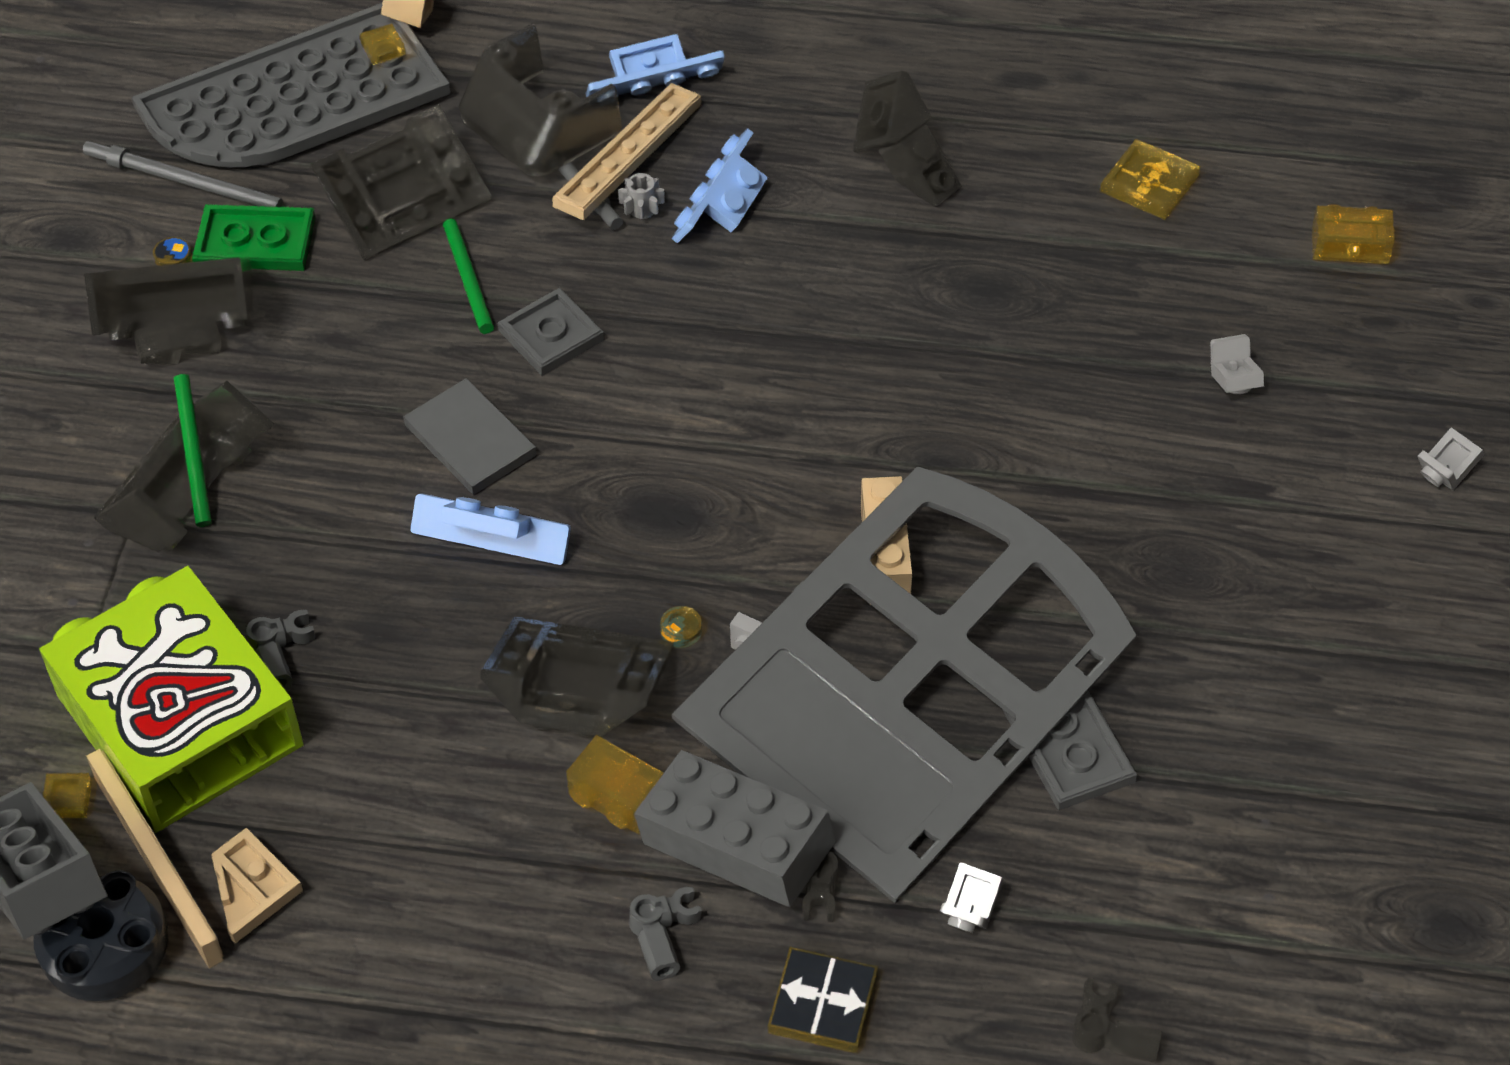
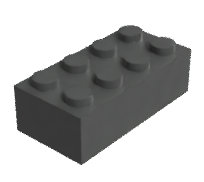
(735, 828)
(41, 865)

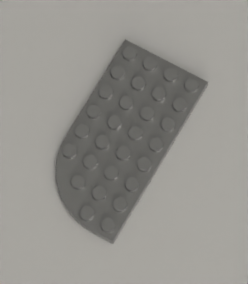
(290, 95)

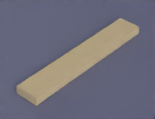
(626, 151)
(155, 858)

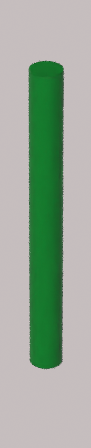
(468, 276)
(192, 450)

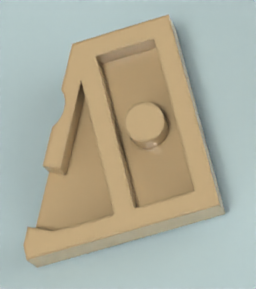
(251, 883)

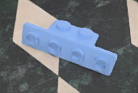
(655, 63)
(729, 191)
(490, 528)

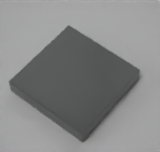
(550, 331)

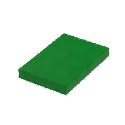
(270, 235)

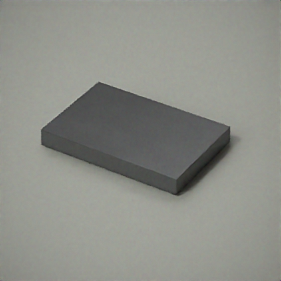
(469, 436)
(1081, 757)

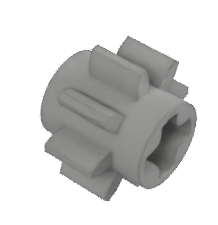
(641, 196)

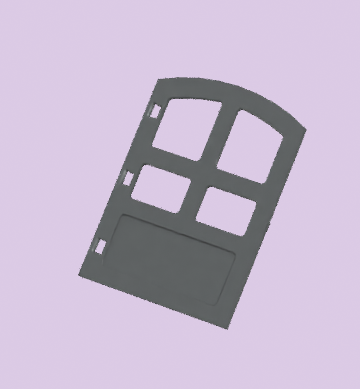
(833, 737)

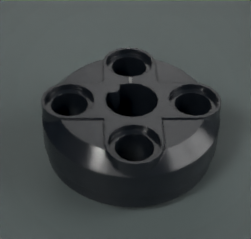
(106, 942)

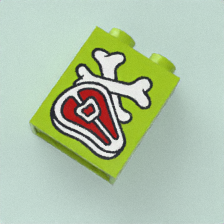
(172, 696)

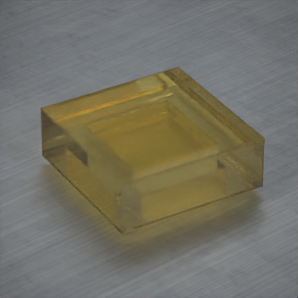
(382, 44)
(68, 793)

